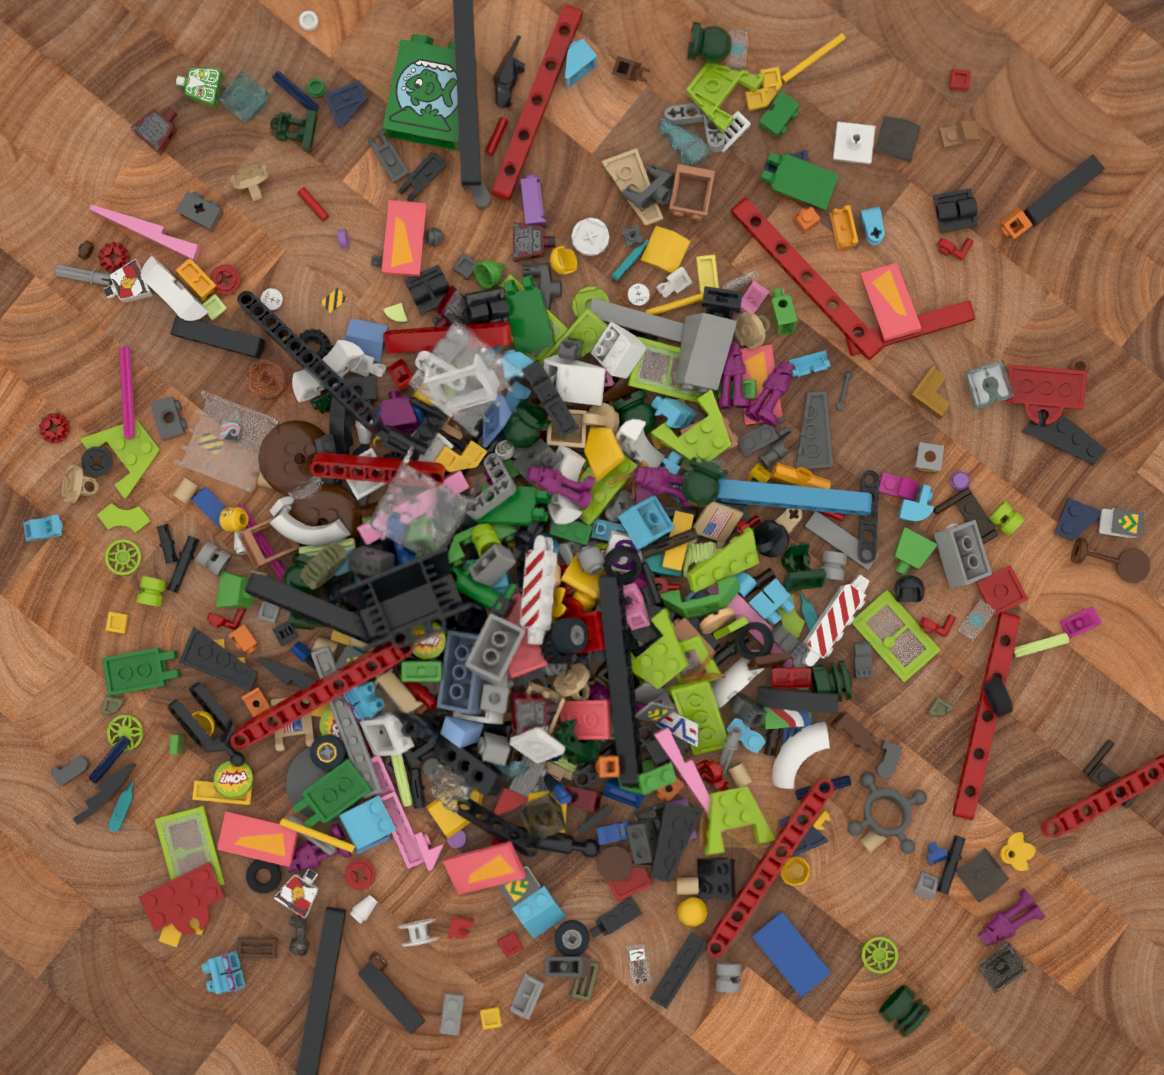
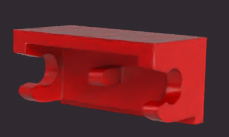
(791, 677)
(458, 926)

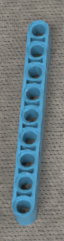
(794, 497)

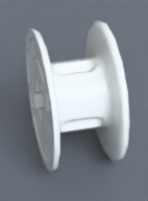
(418, 932)

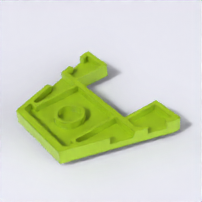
(714, 86)
(704, 439)
(135, 453)
(663, 658)
(732, 810)

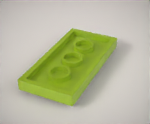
(603, 492)
(698, 704)

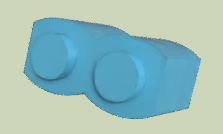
(750, 739)

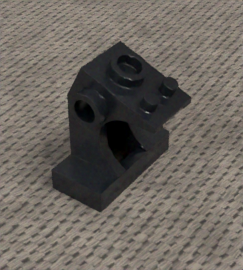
(721, 302)

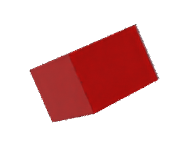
(400, 374)
(509, 800)

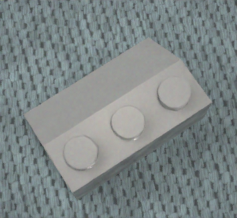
(962, 554)
(495, 649)

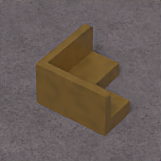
(926, 395)

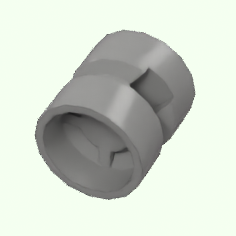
(207, 556)
(833, 565)
(728, 977)

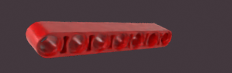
(929, 323)
(427, 338)
(368, 466)

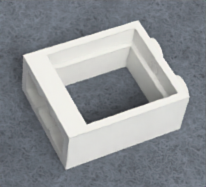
(378, 738)

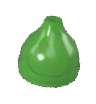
(488, 273)

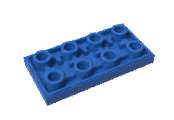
(791, 954)

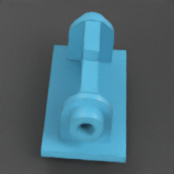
(812, 362)

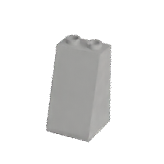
(704, 351)

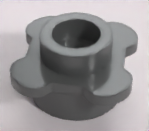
(632, 240)

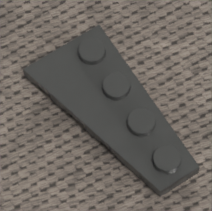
(815, 440)

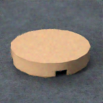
(717, 622)

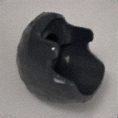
(909, 589)
(472, 618)

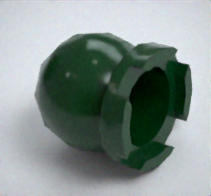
(710, 44)
(636, 409)
(525, 425)
(702, 483)
(292, 574)

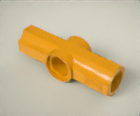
(798, 477)

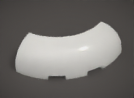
(172, 292)
(341, 359)
(635, 444)
(570, 464)
(309, 535)
(736, 679)
(795, 751)

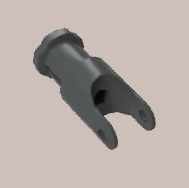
(776, 452)

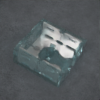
(982, 387)

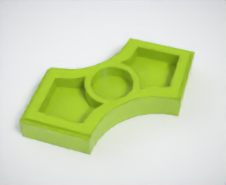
(114, 517)
(791, 620)
(731, 627)

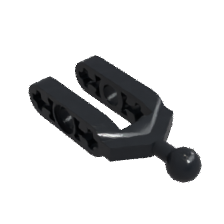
(197, 733)

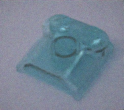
(244, 97)

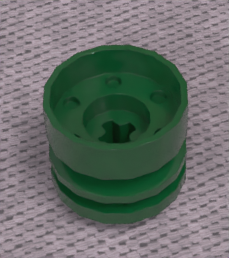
(834, 681)
(908, 1014)

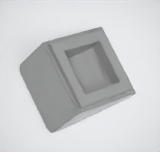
(926, 886)

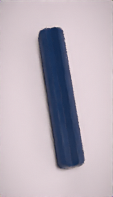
(295, 92)
(109, 759)
(838, 783)

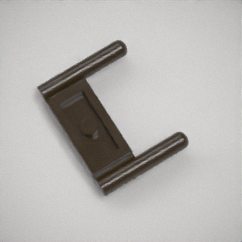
(971, 511)
(1102, 774)

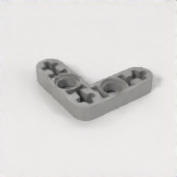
(700, 117)
(499, 486)

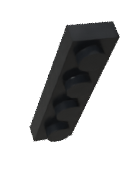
(678, 970)

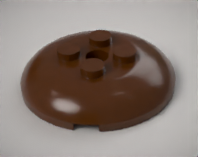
(279, 450)
(332, 504)

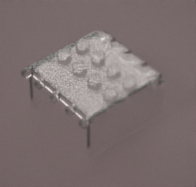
(464, 376)
(226, 460)
(418, 512)

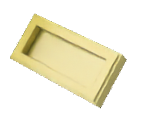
(707, 272)

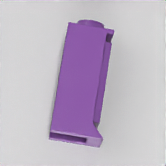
(532, 201)

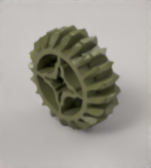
(324, 565)

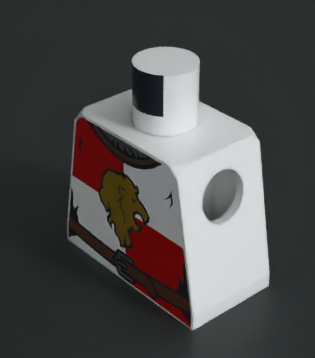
(128, 283)
(299, 893)

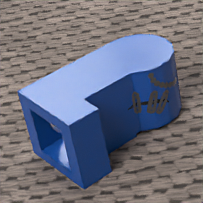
(612, 832)

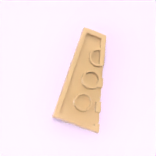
(629, 171)

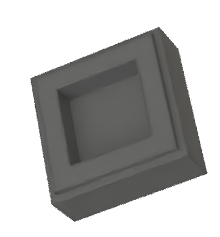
(465, 266)

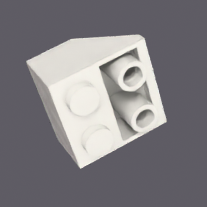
(618, 351)

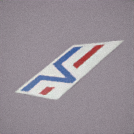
(680, 727)

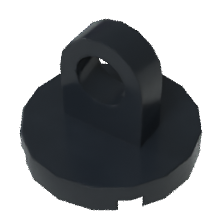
(771, 538)

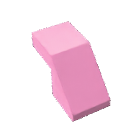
(752, 298)
(636, 611)

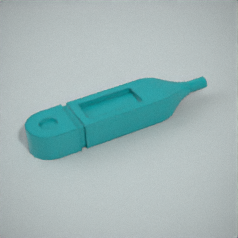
(628, 262)
(808, 612)
(121, 809)

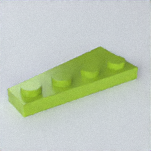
(587, 327)
(726, 562)

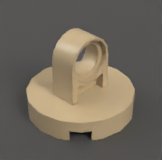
(250, 178)
(751, 329)
(601, 416)
(74, 484)
(573, 681)

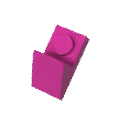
(898, 487)
(1080, 622)

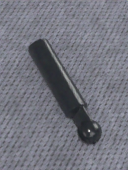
(564, 844)

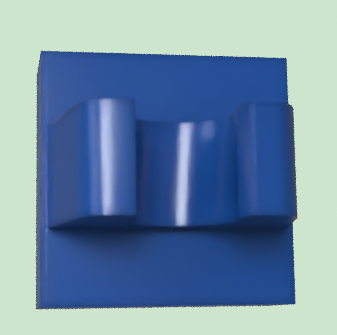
(935, 854)

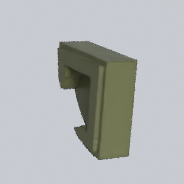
(111, 705)
(939, 707)

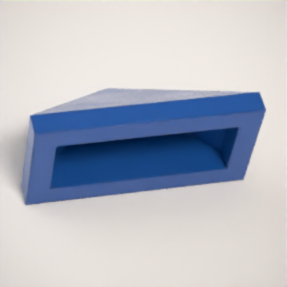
(614, 792)

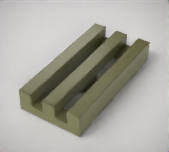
(580, 996)

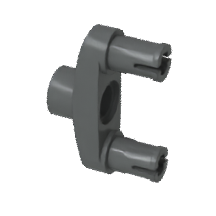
(657, 191)
(549, 288)

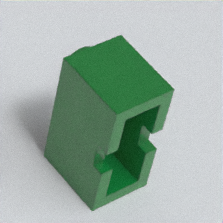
(783, 110)
(573, 532)

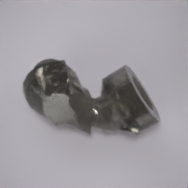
(299, 945)

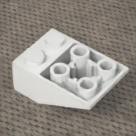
(576, 380)

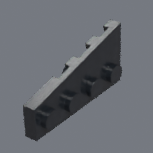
(1066, 437)
(214, 660)
(673, 837)

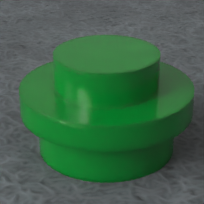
(316, 88)

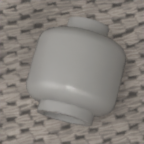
(591, 560)

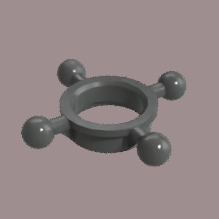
(918, 797)

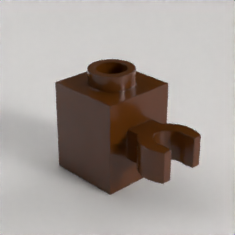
(629, 69)

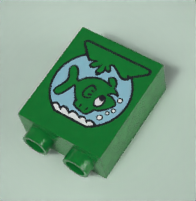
(424, 95)

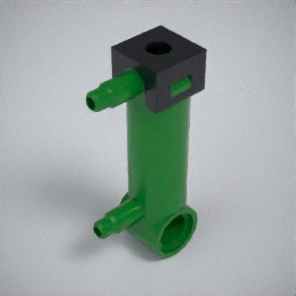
(499, 604)

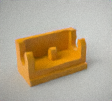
(843, 227)
(195, 280)

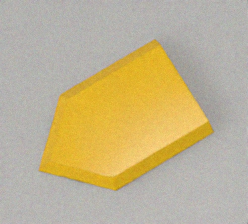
(602, 451)
(581, 581)
(449, 821)

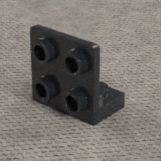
(333, 594)

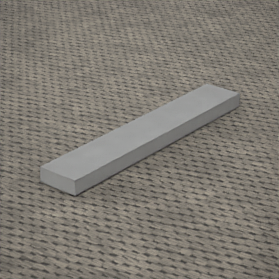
(638, 320)

